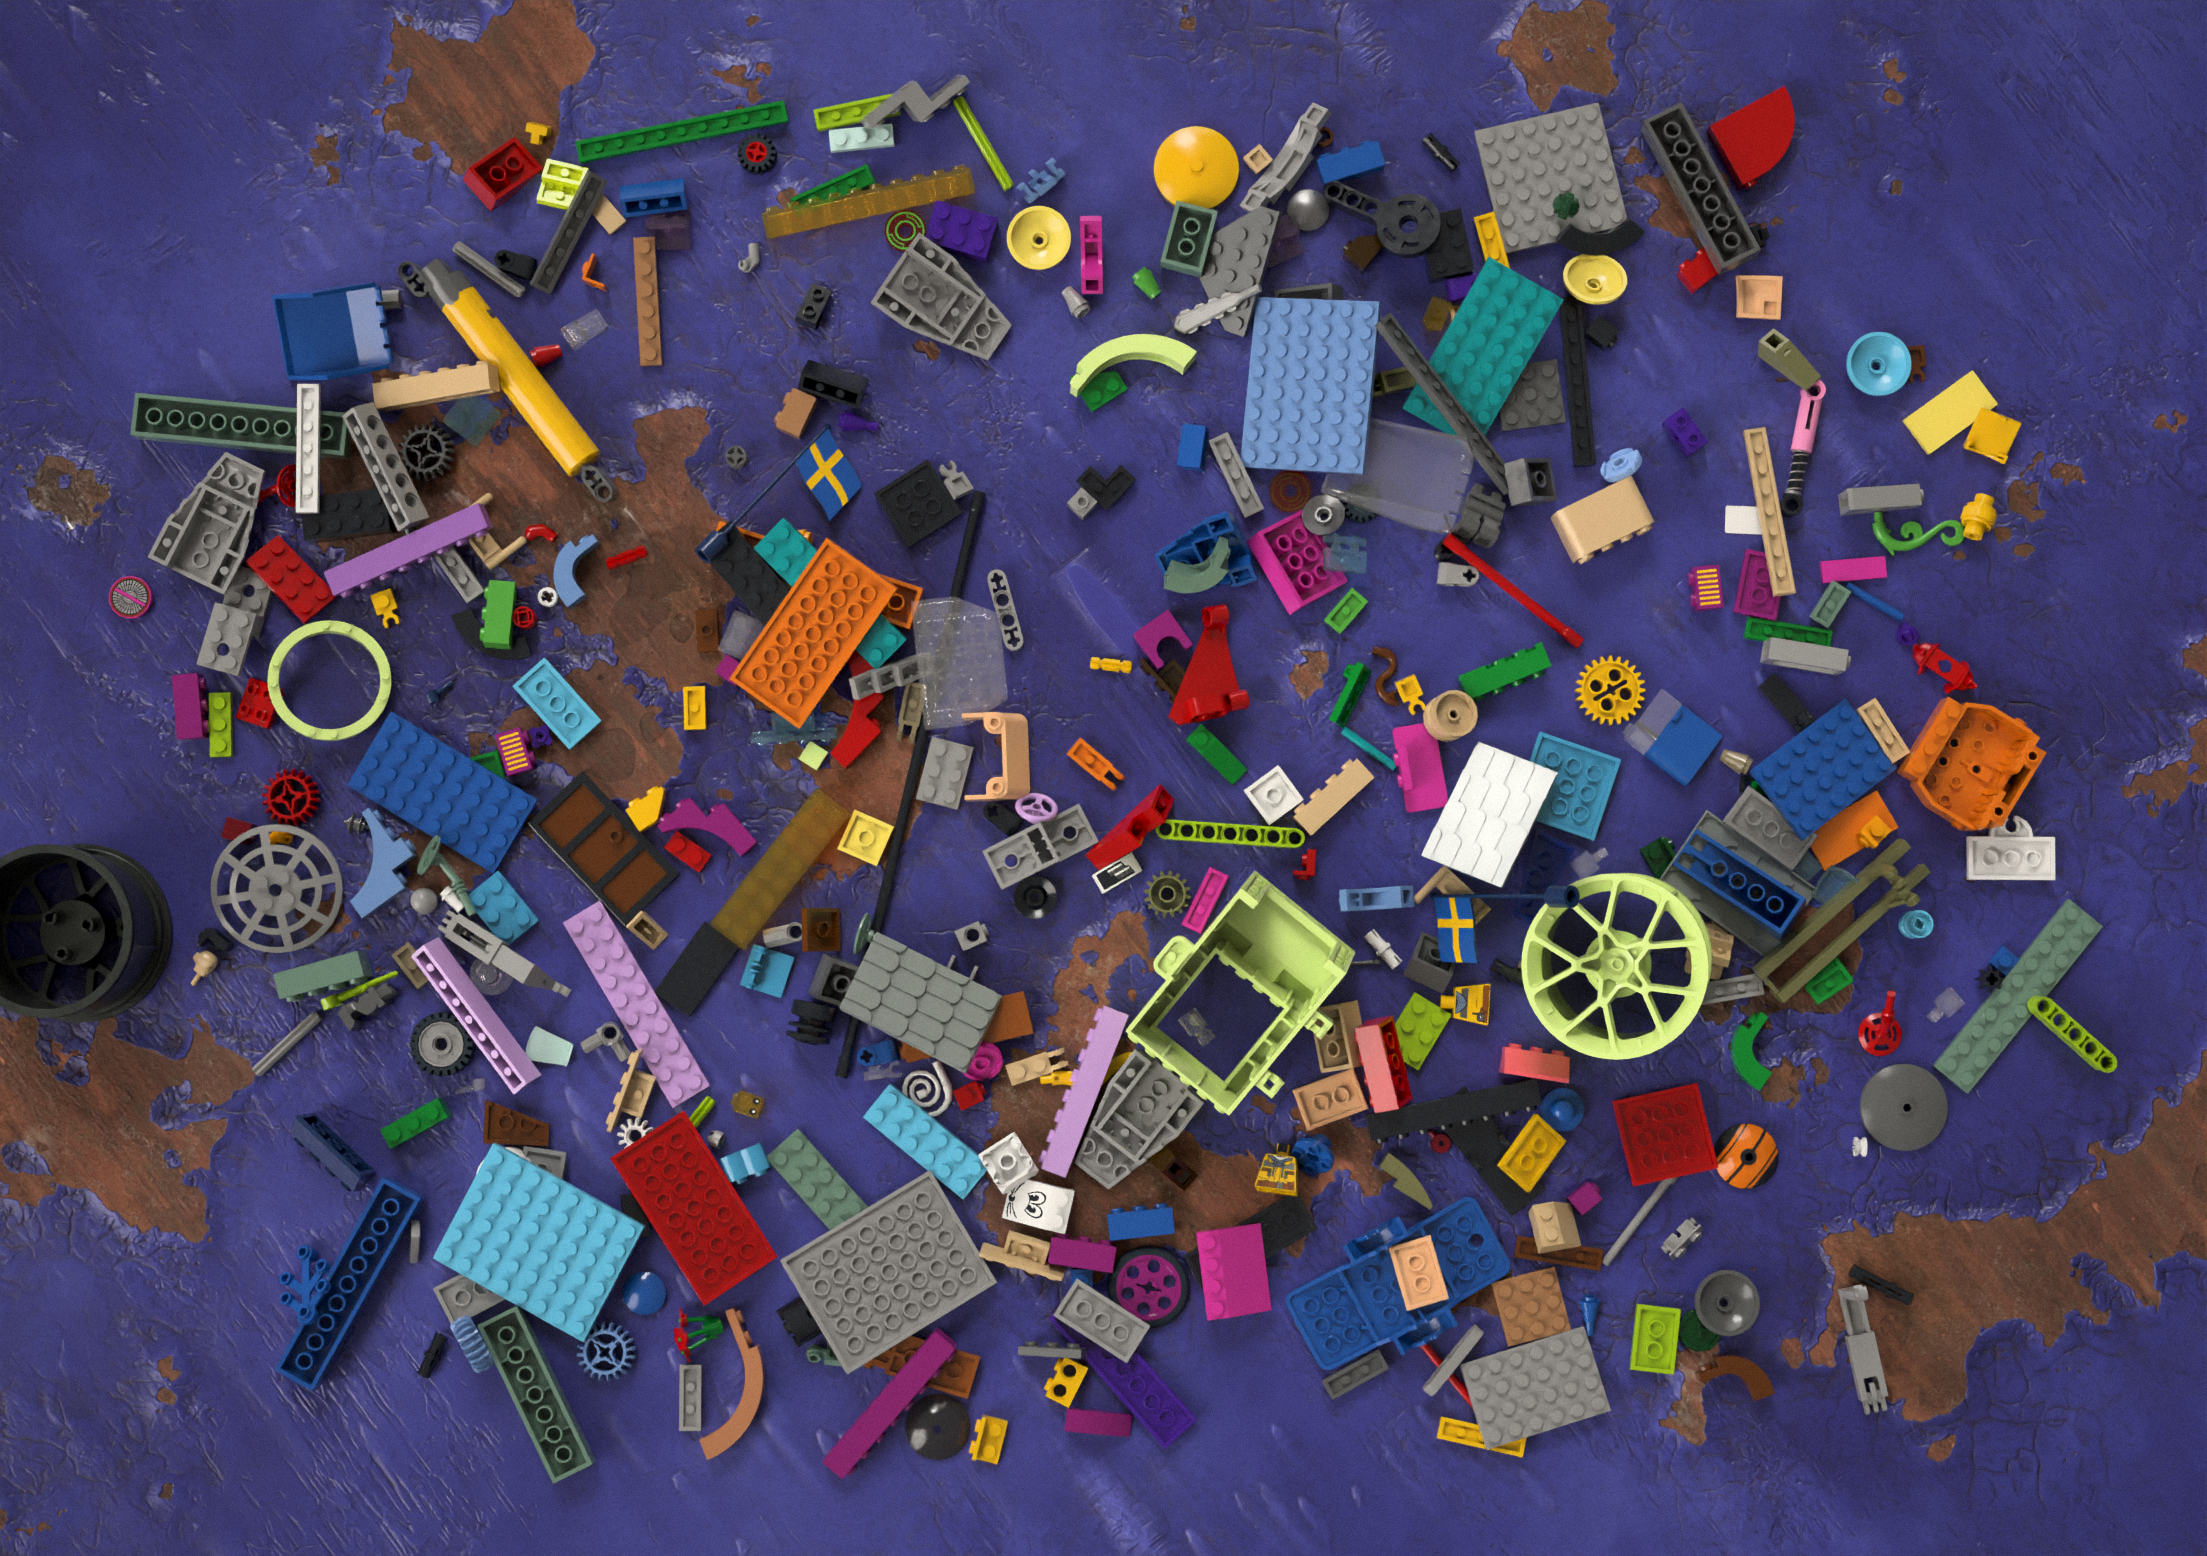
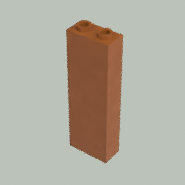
(1009, 1022)

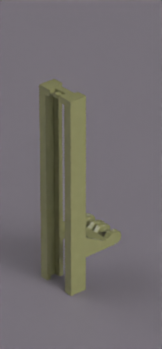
(1896, 896)

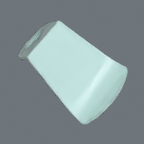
(548, 1048)

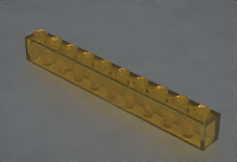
(868, 203)

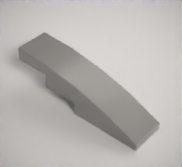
(885, 677)

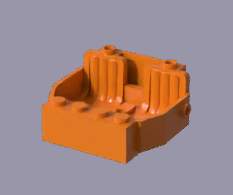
(1984, 740)

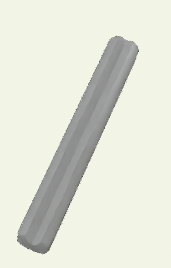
(488, 269)
(287, 1043)

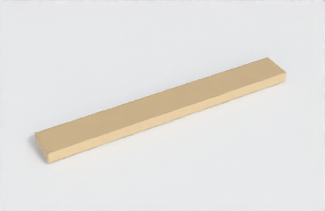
(1769, 512)

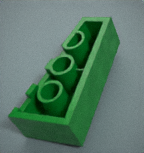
(1505, 672)

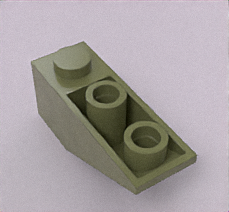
(1787, 359)

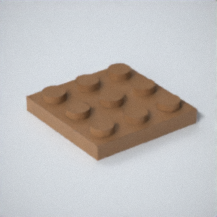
(1530, 1306)

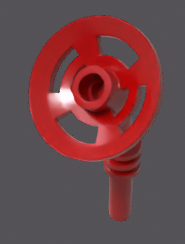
(285, 485)
(1881, 1031)

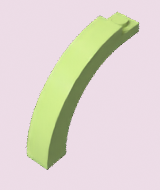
(1132, 347)

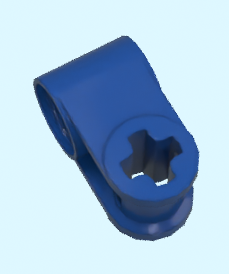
(882, 1052)

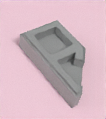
(414, 1241)

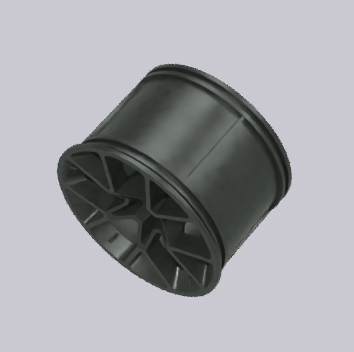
(76, 932)

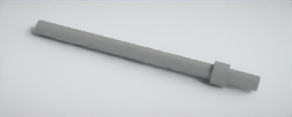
(1633, 1225)

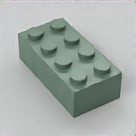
(323, 975)

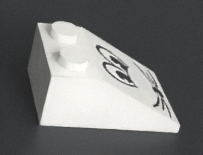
(1039, 1205)

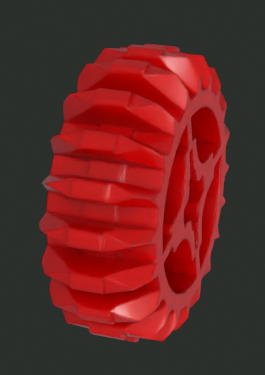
(293, 805)

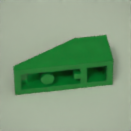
(1216, 754)

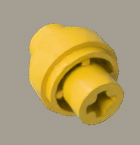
(1978, 516)

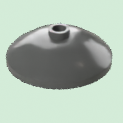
(1741, 1302)

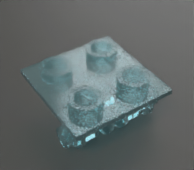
(471, 418)

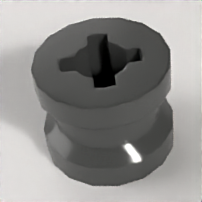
(736, 453)

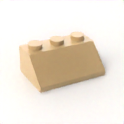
(1337, 1047)

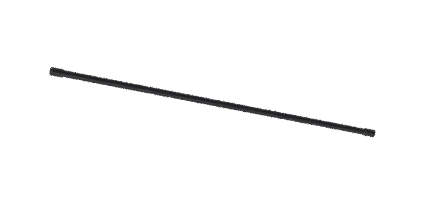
(845, 1058)

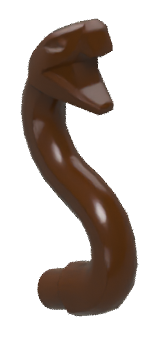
(1388, 697)

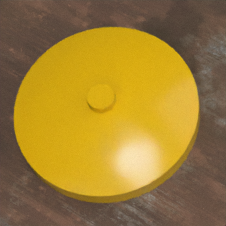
(1196, 167)

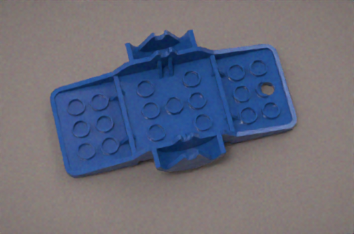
(1362, 1301)

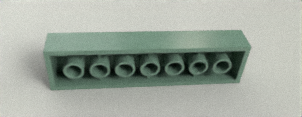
(537, 1393)

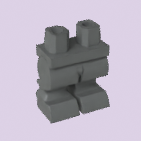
(1478, 510)
(368, 1004)

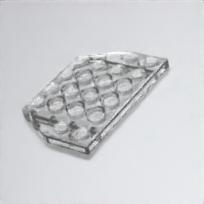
(957, 660)

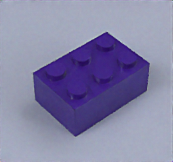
(962, 231)

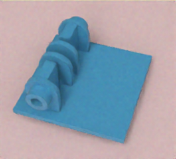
(767, 971)

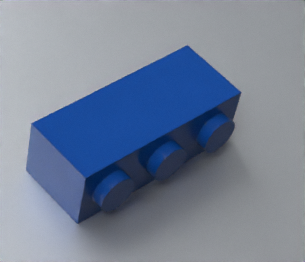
(1350, 163)
(653, 197)
(1140, 1222)

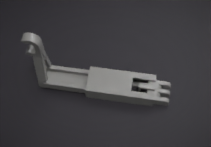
(497, 953)
(1862, 1348)

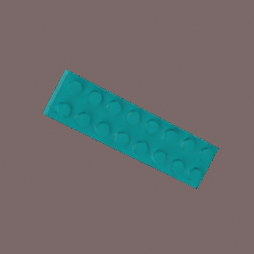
(789, 555)

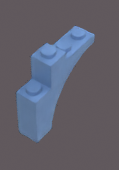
(388, 857)

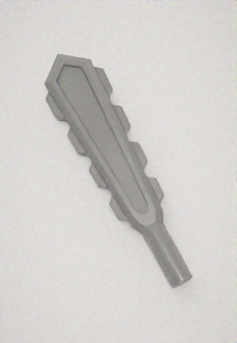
(1202, 314)

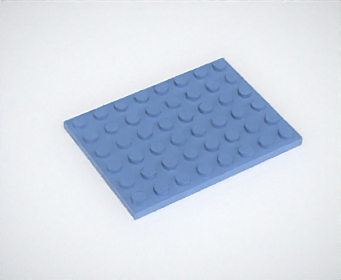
(1310, 385)

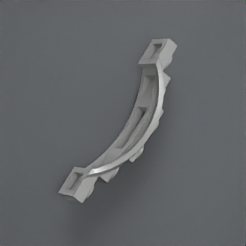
(1290, 161)

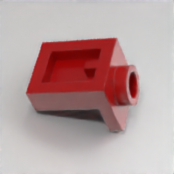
(1308, 861)
(969, 1095)

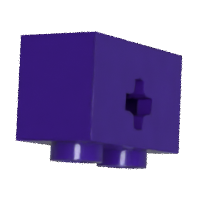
(1684, 432)

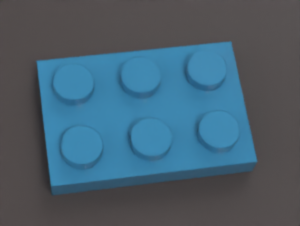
(502, 908)

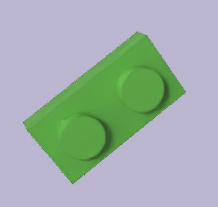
(1345, 611)

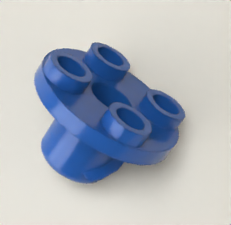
(1562, 1109)
(1314, 1153)

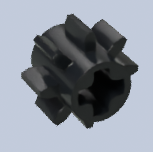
(1760, 235)
(1989, 973)

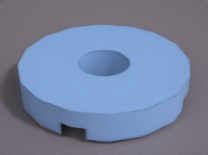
(1621, 465)

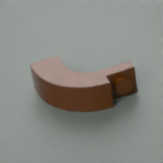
(1752, 1375)

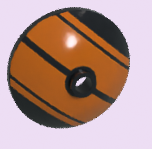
(1731, 1152)

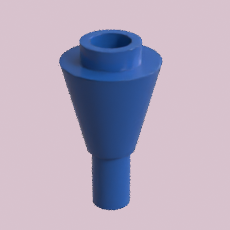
(1589, 1307)

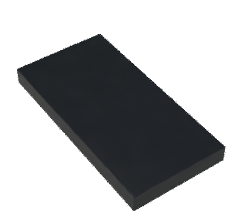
(696, 969)

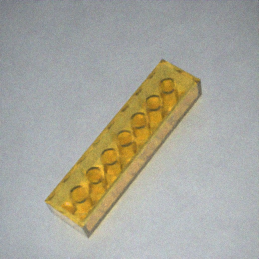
(781, 869)

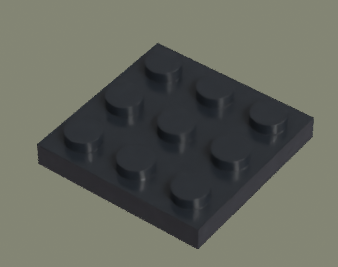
(918, 503)

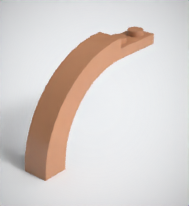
(732, 1430)

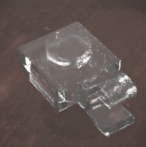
(1586, 864)
(1947, 1004)
(1194, 1025)
(876, 1072)

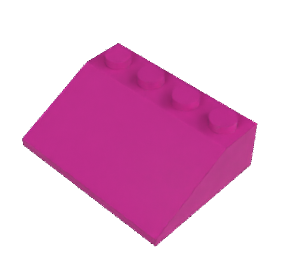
(1294, 562)
(1233, 1271)

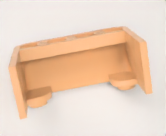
(1015, 756)

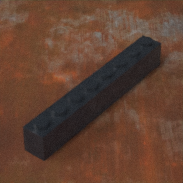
(1454, 1109)

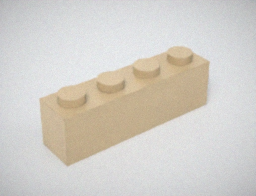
(1333, 797)

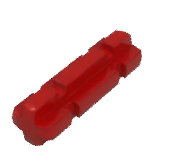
(626, 557)

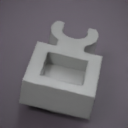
(955, 482)

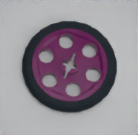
(1169, 1265)

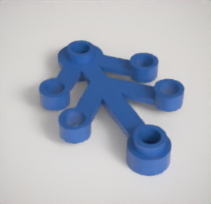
(307, 1310)

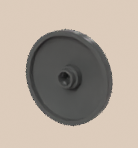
(1883, 1105)

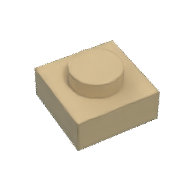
(1258, 159)

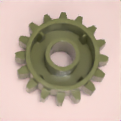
(1172, 883)

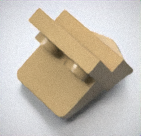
(1721, 950)

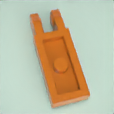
(1093, 763)

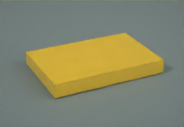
(1531, 1153)

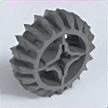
(429, 444)

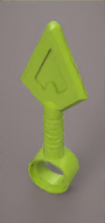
(337, 999)

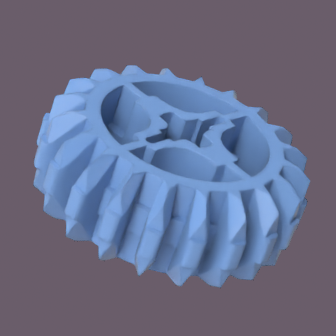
(472, 1344)
(612, 1357)

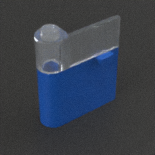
(1672, 737)

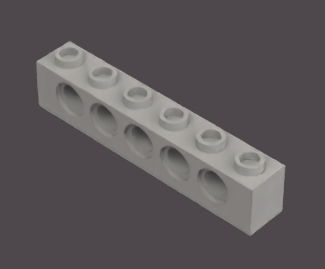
(385, 466)

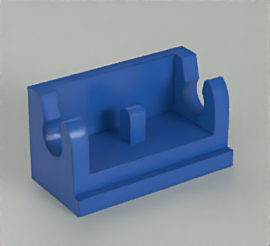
(1193, 447)

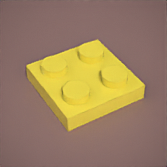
(865, 837)

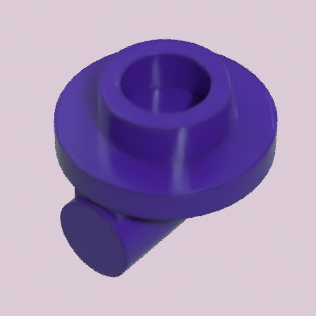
(1907, 634)

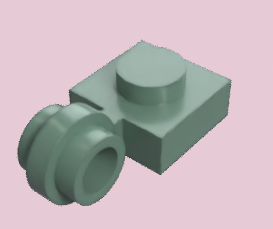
(816, 1353)

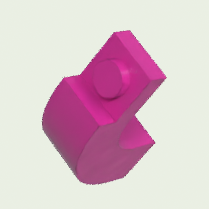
(1091, 254)

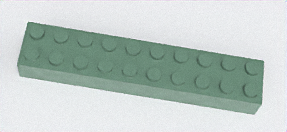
(232, 425)

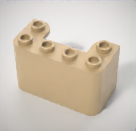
(1602, 520)

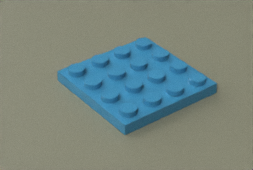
(1580, 788)

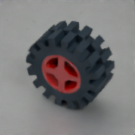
(754, 147)

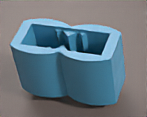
(745, 1163)

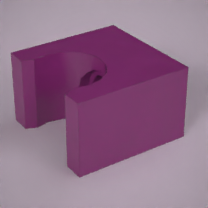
(1155, 632)

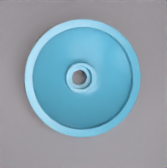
(1888, 354)

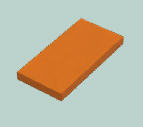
(1838, 836)

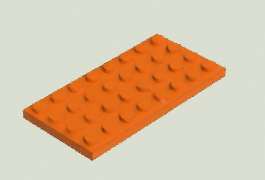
(813, 633)

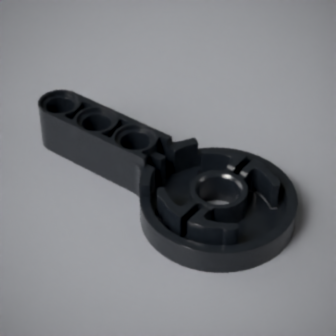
(1392, 217)

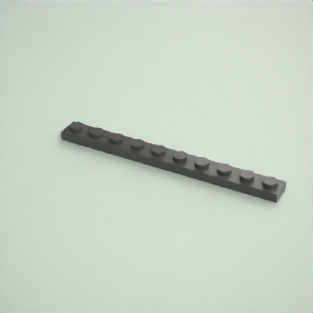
(1443, 399)

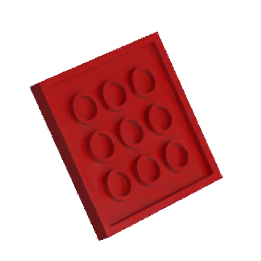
(1665, 1135)

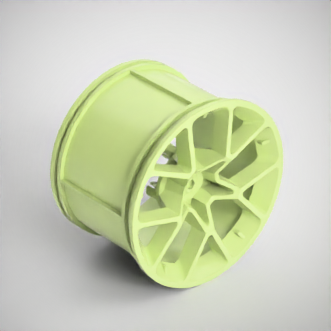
(1616, 967)

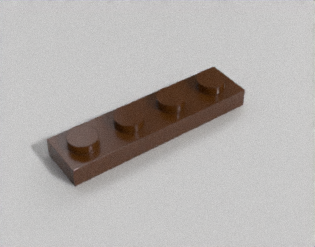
(1579, 1257)

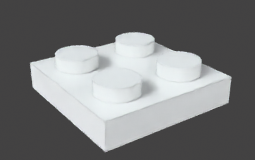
(1273, 795)

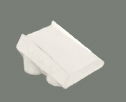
(1008, 1163)

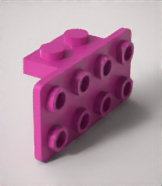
(1419, 768)

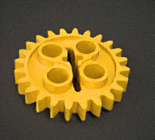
(1619, 707)

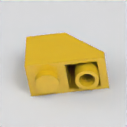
(647, 810)

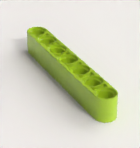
(1240, 830)

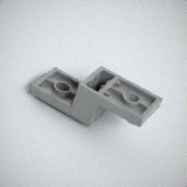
(915, 102)
(235, 623)
(1040, 847)

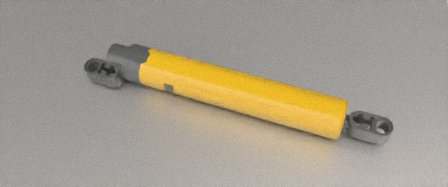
(516, 372)

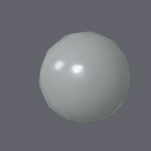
(424, 901)

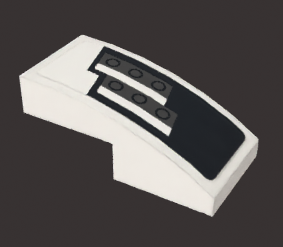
(1116, 873)

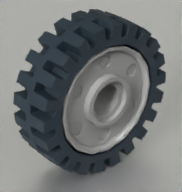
(426, 1049)

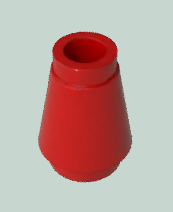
(545, 354)

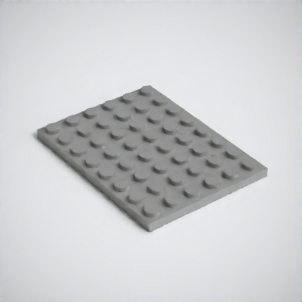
(888, 1272)

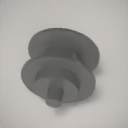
(356, 824)

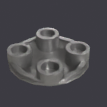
(1308, 210)

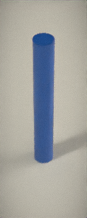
(1874, 601)

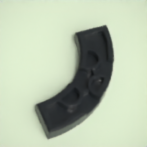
(1600, 243)
(470, 630)

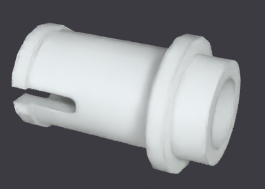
(451, 898)

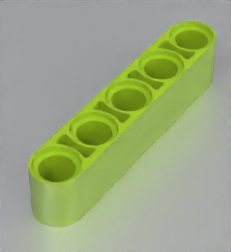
(2081, 1038)

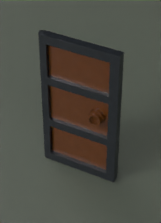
(603, 848)

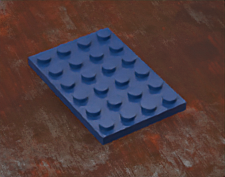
(1822, 769)

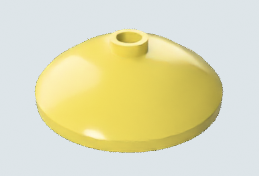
(1034, 224)
(1594, 279)

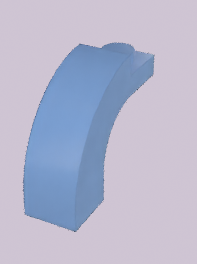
(565, 570)
(1376, 898)

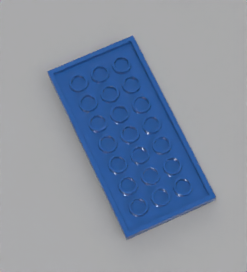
(443, 792)

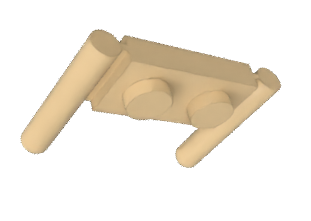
(488, 548)
(1449, 883)

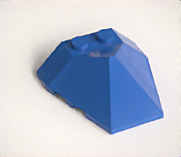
(1198, 543)

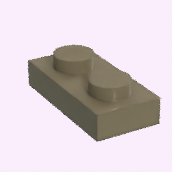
(409, 966)

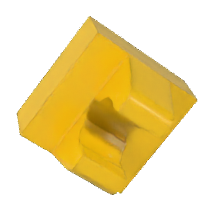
(538, 132)

